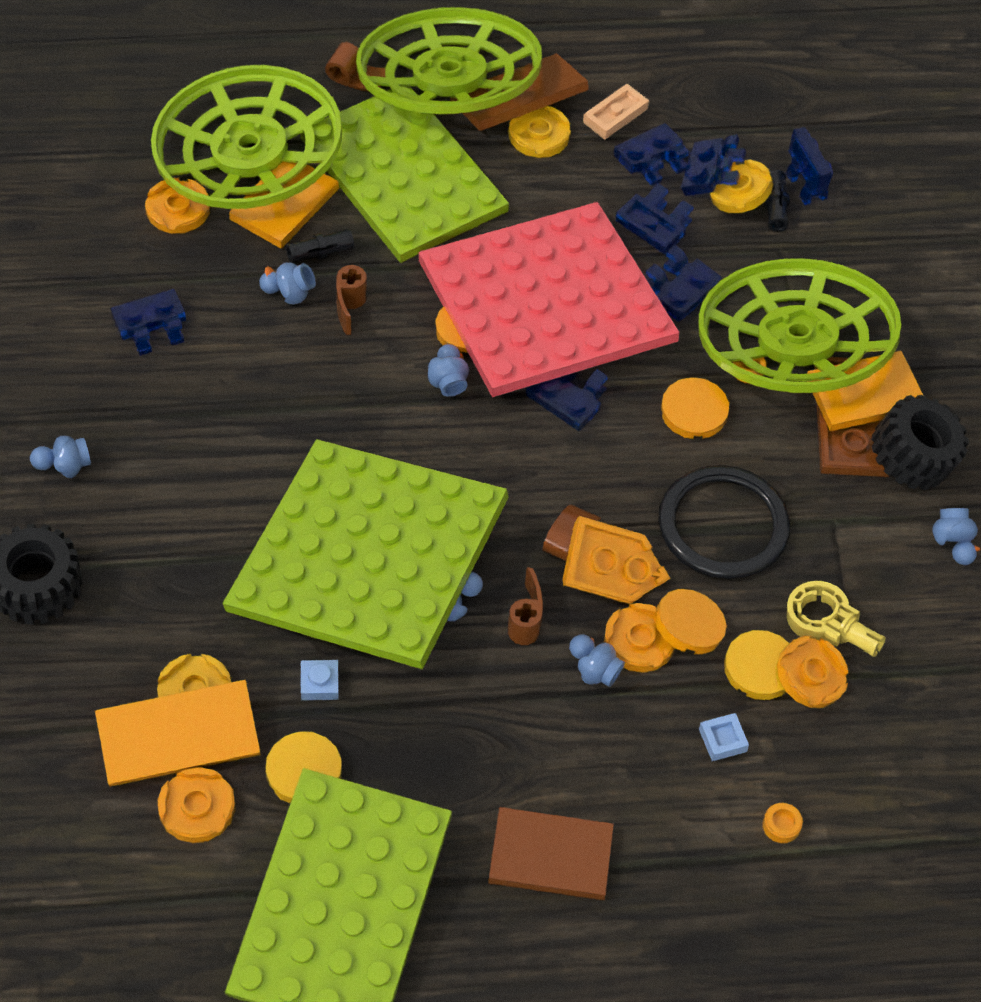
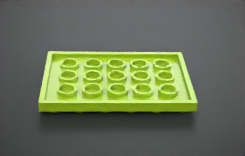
(407, 176)
(339, 895)

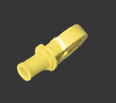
(836, 628)

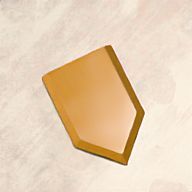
(611, 562)

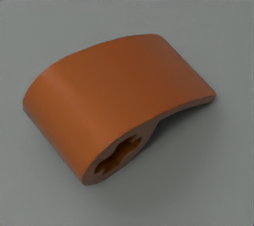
(343, 67)
(351, 293)
(560, 533)
(526, 614)

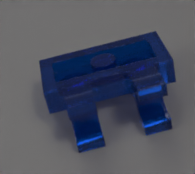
(648, 149)
(711, 165)
(812, 165)
(650, 223)
(689, 286)
(148, 314)
(567, 400)

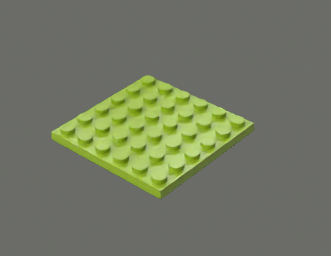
(367, 553)

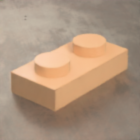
(615, 111)

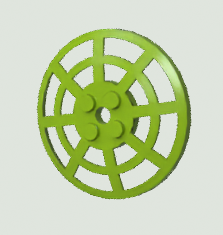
(449, 69)
(239, 131)
(815, 329)

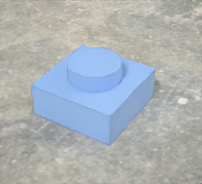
(319, 680)
(723, 737)

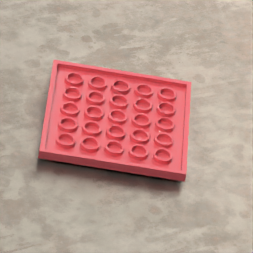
(547, 298)

